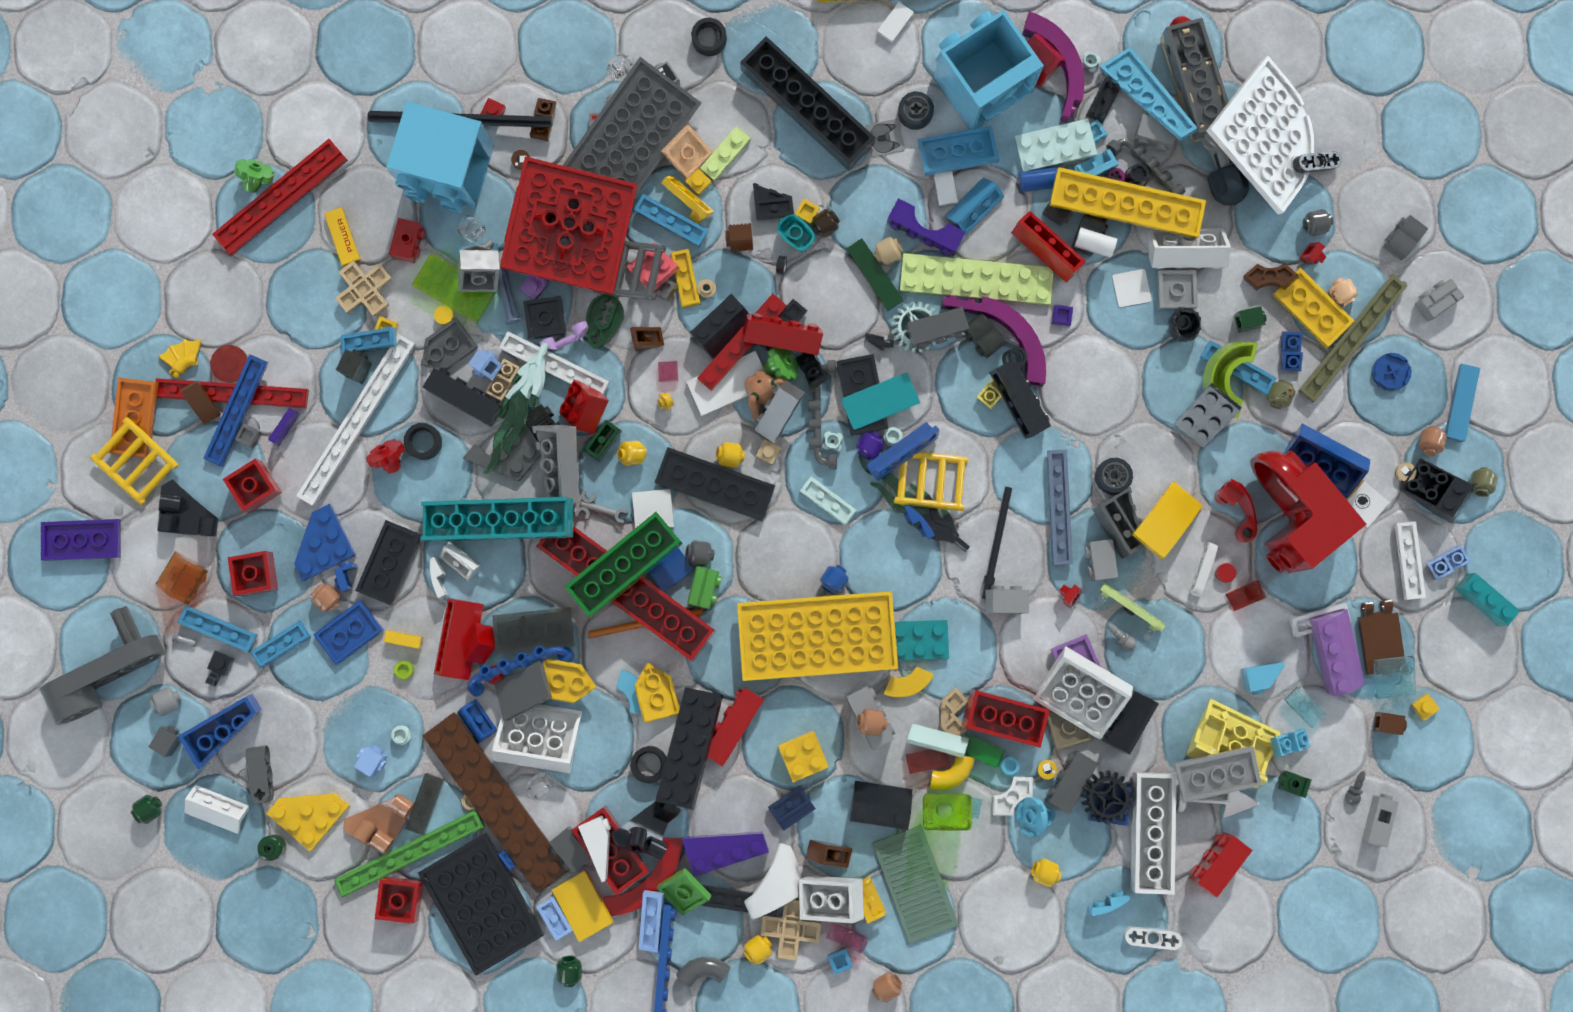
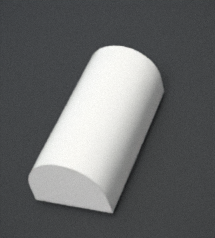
(1095, 242)
(459, 560)

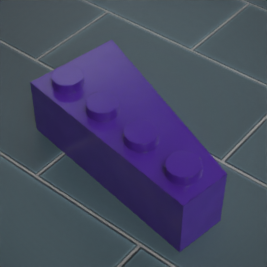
(721, 850)

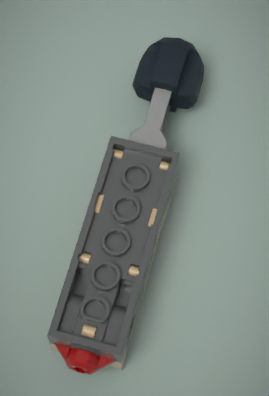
(1202, 99)

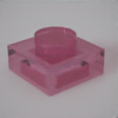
(668, 371)

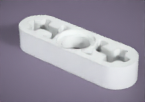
(1203, 569)
(1167, 934)

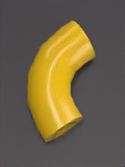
(953, 776)

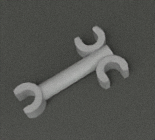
(587, 504)

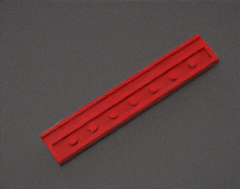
(279, 197)

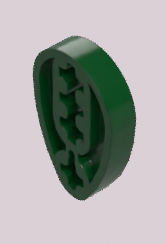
(594, 314)

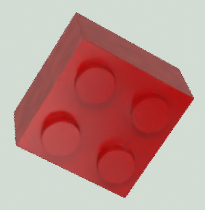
(252, 485)
(252, 573)
(399, 900)

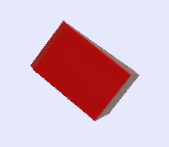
(480, 643)

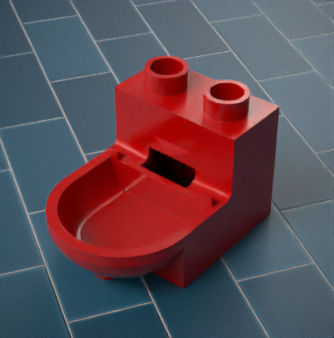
(1315, 508)

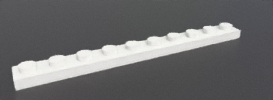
(355, 421)

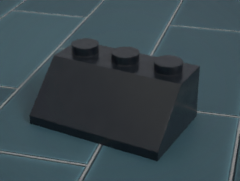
(720, 326)
(1130, 723)
(881, 805)

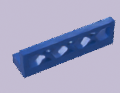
(902, 451)

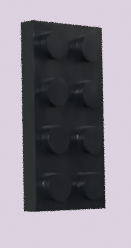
(857, 375)
(388, 562)

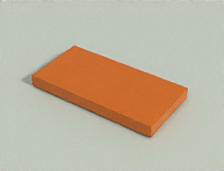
(137, 402)

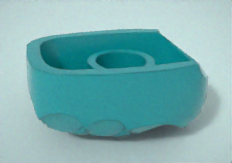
(796, 233)

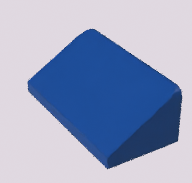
(477, 721)

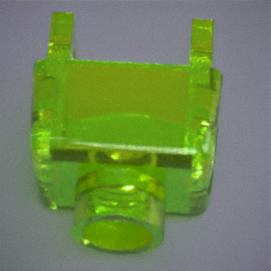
(959, 818)

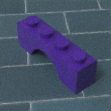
(945, 239)

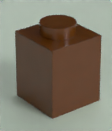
(1390, 723)

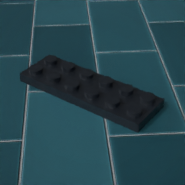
(714, 484)
(689, 748)

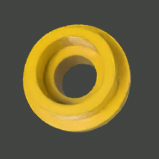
(665, 401)

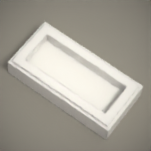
(895, 22)
(945, 188)

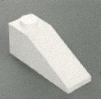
(597, 840)

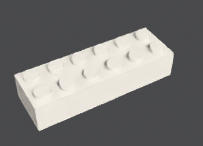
(1153, 833)

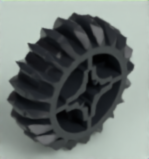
(1103, 804)

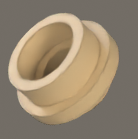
(706, 294)

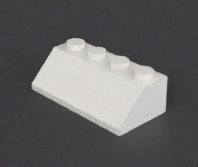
(1180, 251)

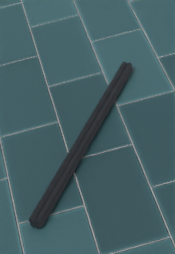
(486, 119)

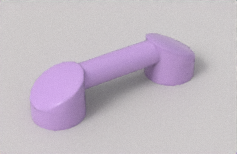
(579, 329)

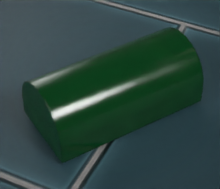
(602, 440)

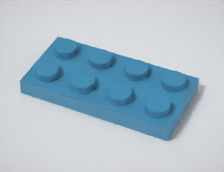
(958, 150)

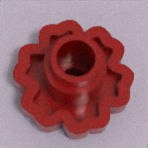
(386, 456)

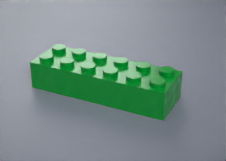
(623, 565)

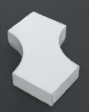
(1006, 802)

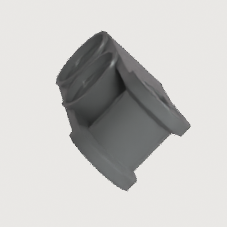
(260, 773)

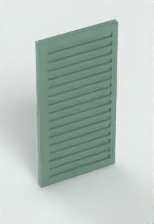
(915, 884)

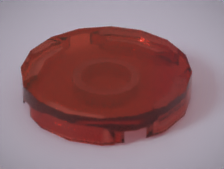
(228, 363)

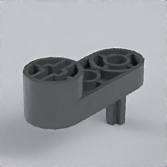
(75, 692)

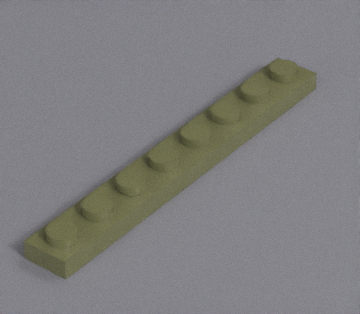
(1352, 338)

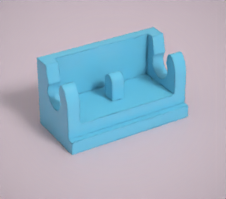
(1098, 165)

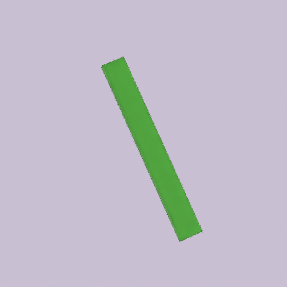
(409, 853)

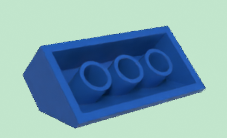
(1337, 461)

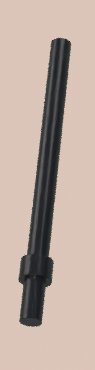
(989, 578)

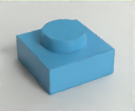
(840, 961)

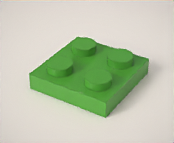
(684, 891)

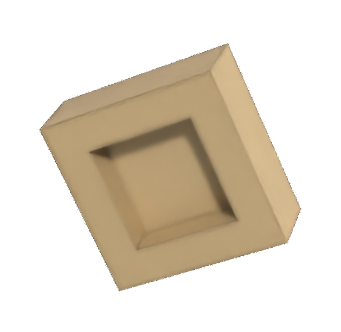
(768, 452)

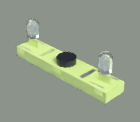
(1131, 608)

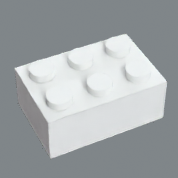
(831, 899)

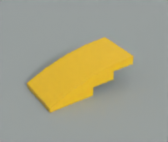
(1167, 520)

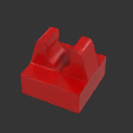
(1313, 253)
(1071, 594)

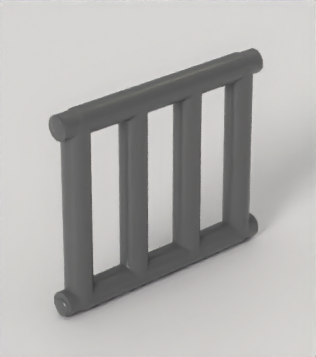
(632, 292)

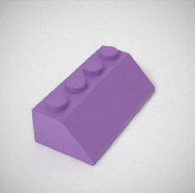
(1337, 653)

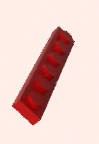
(736, 347)

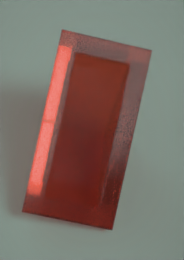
(1246, 595)

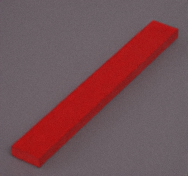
(222, 392)

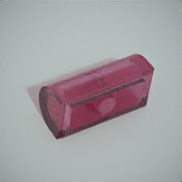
(847, 937)

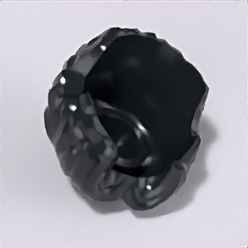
(1184, 324)

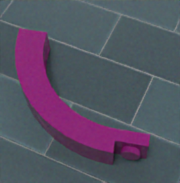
(1071, 67)

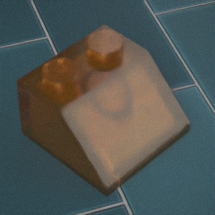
(182, 578)

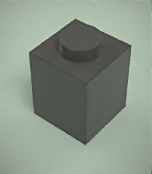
(165, 740)

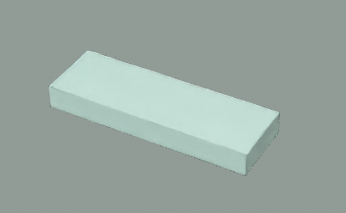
(828, 500)
(938, 740)

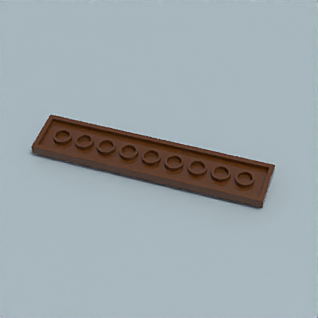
(495, 801)

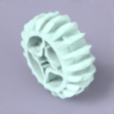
(909, 313)

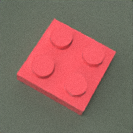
(666, 268)

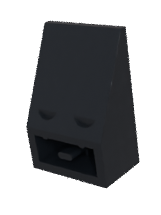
(1437, 490)

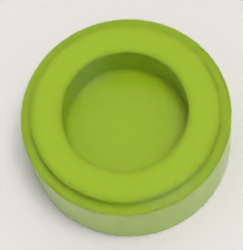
(404, 670)

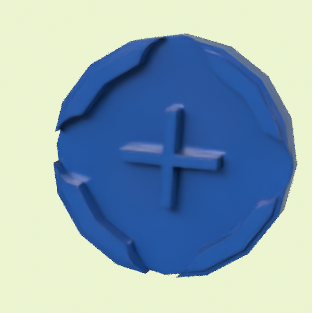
(1391, 371)

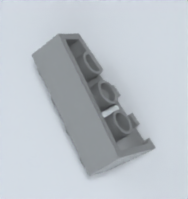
(559, 460)

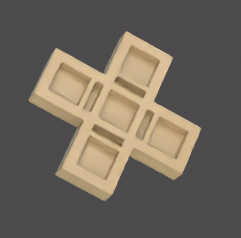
(363, 288)
(790, 930)

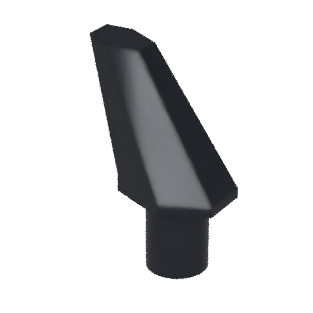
(879, 341)

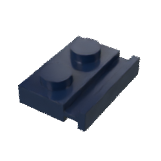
(791, 807)

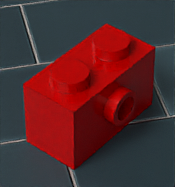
(407, 240)

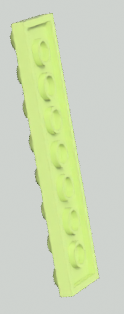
(976, 279)

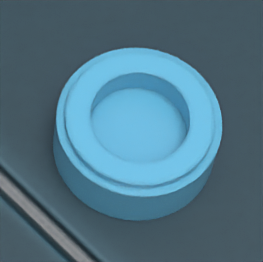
(1009, 765)

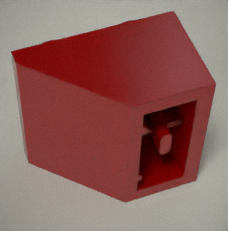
(583, 407)

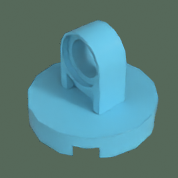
(1034, 816)

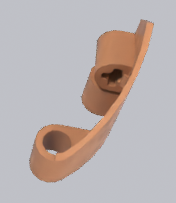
(381, 823)

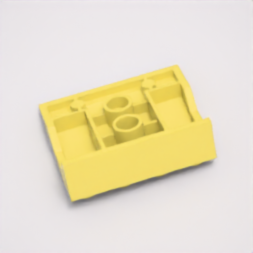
(1226, 730)

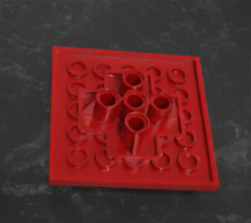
(535, 245)

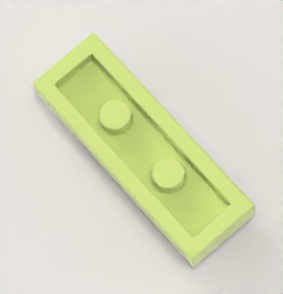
(725, 153)

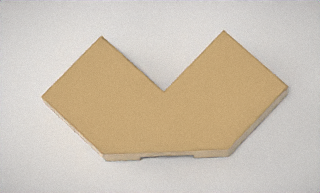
(949, 707)

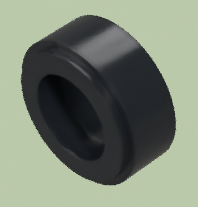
(781, 265)

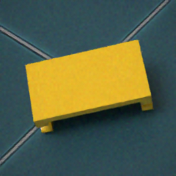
(872, 905)

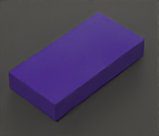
(284, 426)

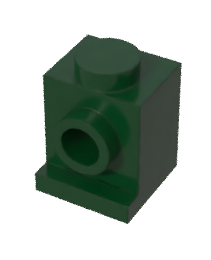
(1285, 783)

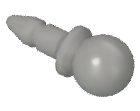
(1127, 642)

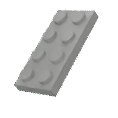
(1218, 774)

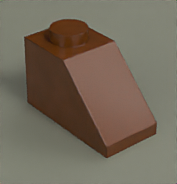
(828, 853)

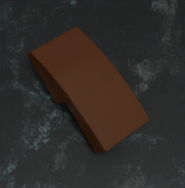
(543, 108)
(200, 402)

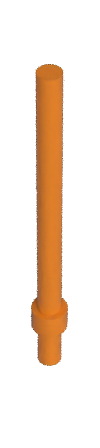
(627, 626)

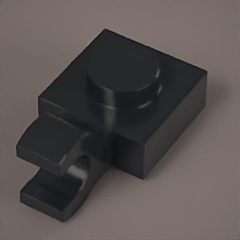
(219, 665)

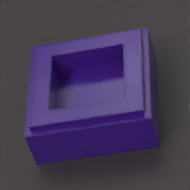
(1062, 315)

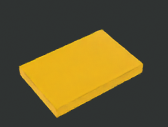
(582, 906)

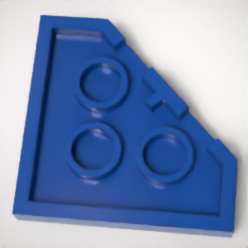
(323, 544)

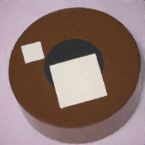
(518, 158)

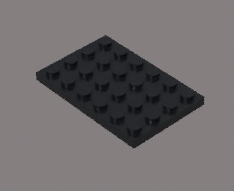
(481, 904)

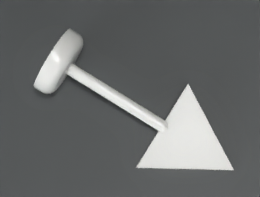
(1235, 802)

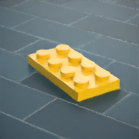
(1314, 309)

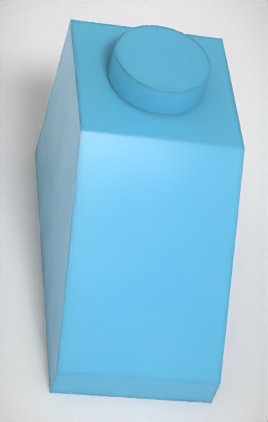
(1261, 677)

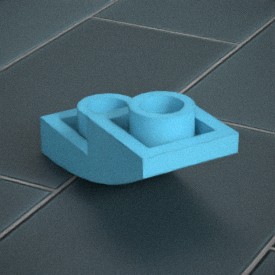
(1290, 742)
(1114, 901)

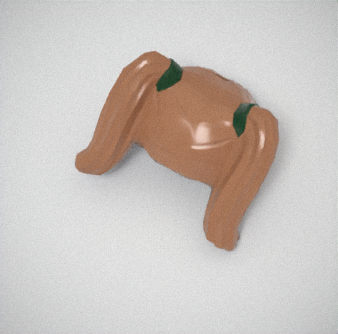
(760, 392)

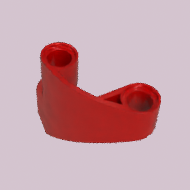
(1235, 492)

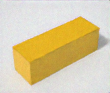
(403, 639)

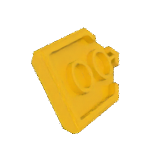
(567, 680)
(656, 694)

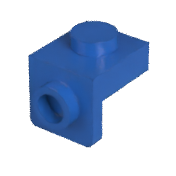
(342, 579)

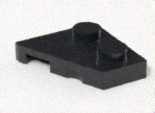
(771, 204)

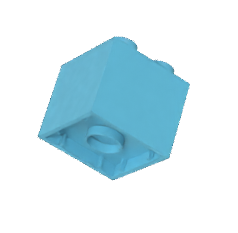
(986, 68)
(440, 157)

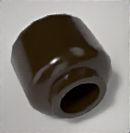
(825, 223)

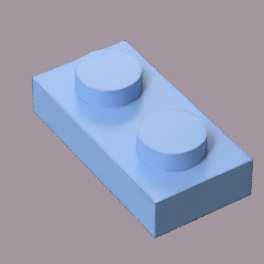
(554, 918)

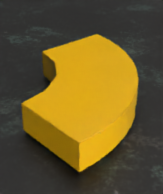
(908, 685)

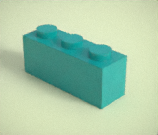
(1487, 599)

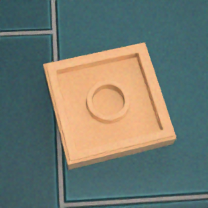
(686, 151)

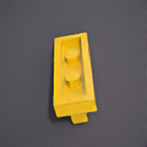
(699, 209)

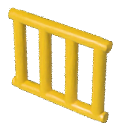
(112, 471)
(938, 503)

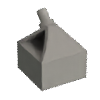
(478, 268)

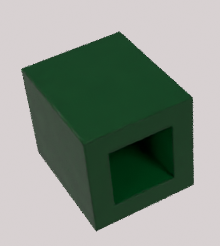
(1250, 319)

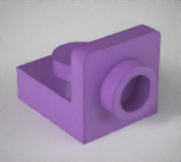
(534, 287)

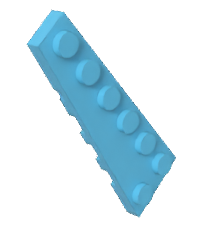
(1148, 92)

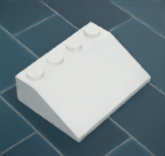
(1083, 693)
(539, 738)

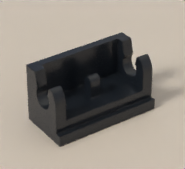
(1103, 100)

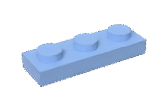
(651, 921)

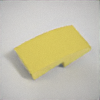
(990, 394)

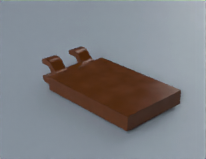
(1379, 634)

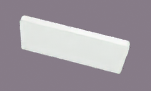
(215, 808)

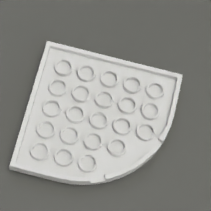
(1264, 133)

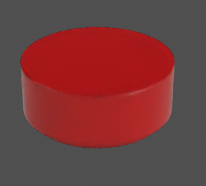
(1225, 572)

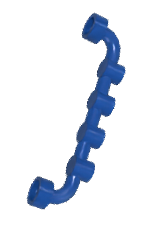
(485, 673)

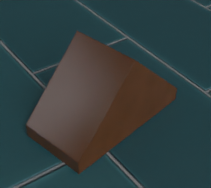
(646, 338)

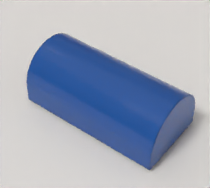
(1037, 179)

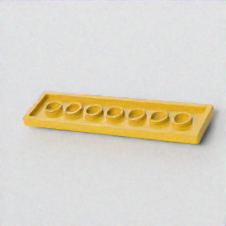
(1127, 202)

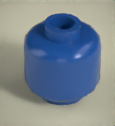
(834, 579)

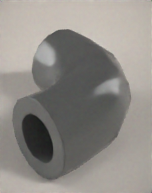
(702, 967)

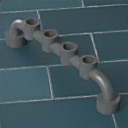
(1137, 152)
(815, 423)

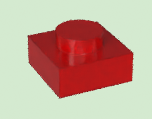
(493, 108)

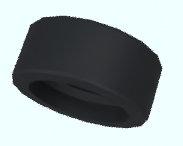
(705, 23)
(422, 455)
(634, 764)

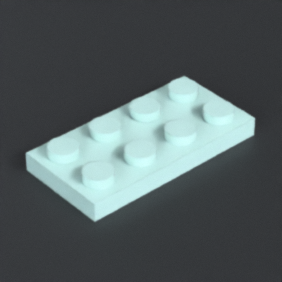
(1055, 145)

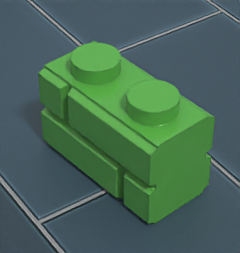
(703, 588)

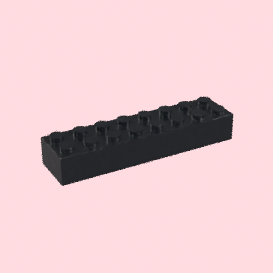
(807, 103)

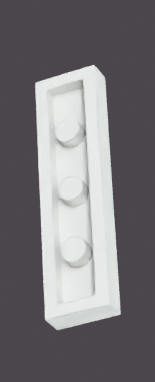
(1410, 560)

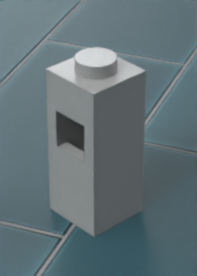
(1380, 820)

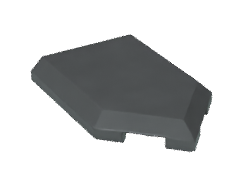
(447, 346)

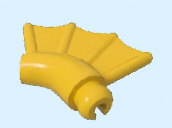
(181, 356)

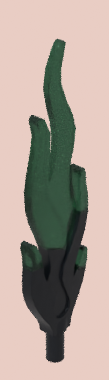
(942, 527)

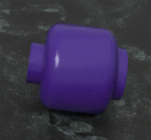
(870, 445)

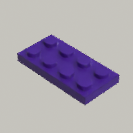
(80, 539)

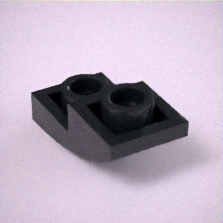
(812, 368)

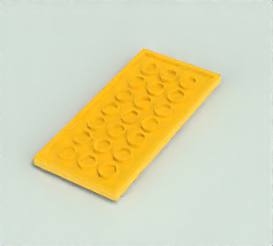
(817, 636)

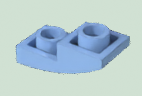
(1448, 562)

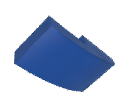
(1291, 351)
(913, 516)

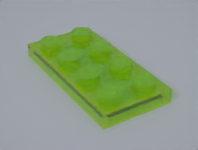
(440, 282)

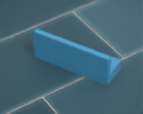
(975, 205)

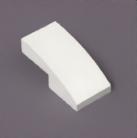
(436, 573)

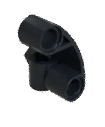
(183, 514)
(646, 830)

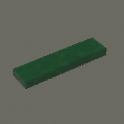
(874, 274)

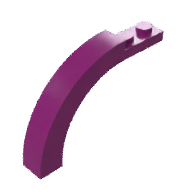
(1016, 324)

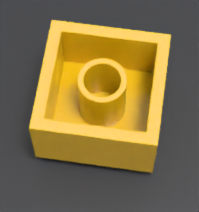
(803, 756)

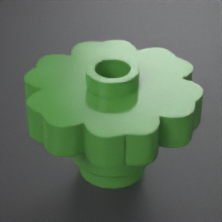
(253, 174)
(781, 364)

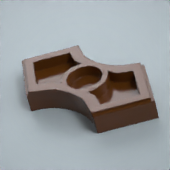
(1279, 276)

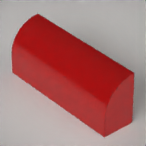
(455, 638)

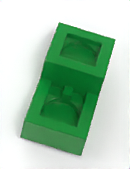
(984, 751)

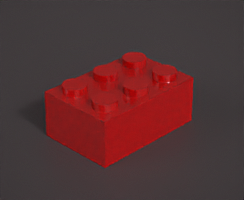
(1220, 864)

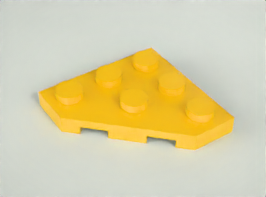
(308, 816)

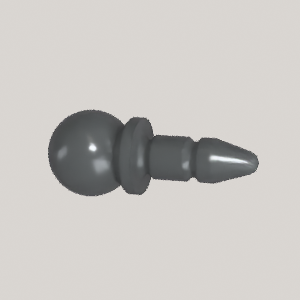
(1353, 796)

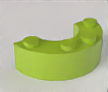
(1224, 362)

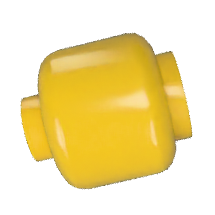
(631, 453)
(730, 454)
(1046, 872)
(758, 949)

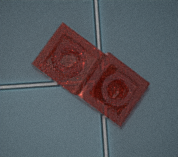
(927, 760)

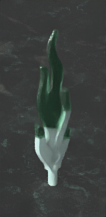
(527, 379)

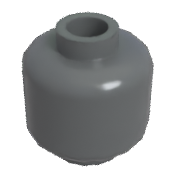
(1317, 222)
(699, 553)

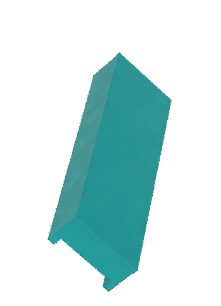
(497, 519)

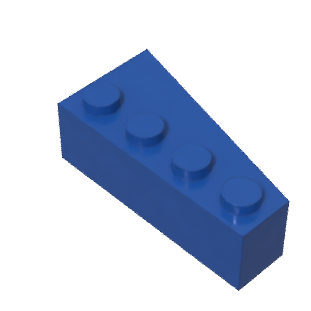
(212, 734)

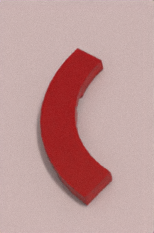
(665, 868)

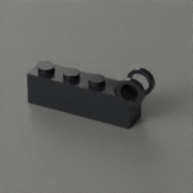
(1018, 394)

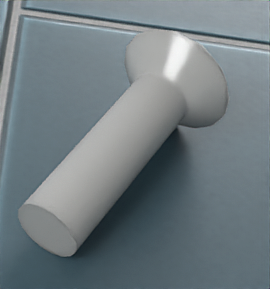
(176, 637)

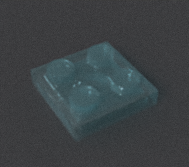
(1394, 677)

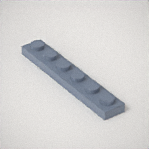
(1059, 507)

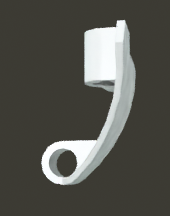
(778, 886)

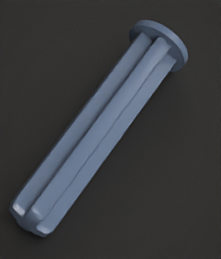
(507, 298)

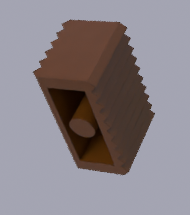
(739, 237)

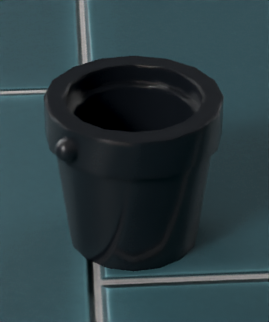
(1137, 175)

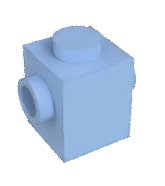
(485, 364)
(371, 760)

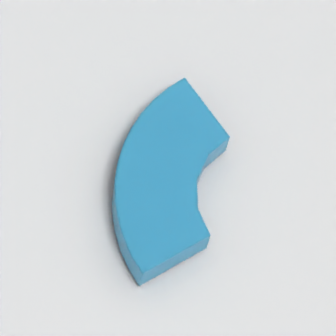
(626, 684)

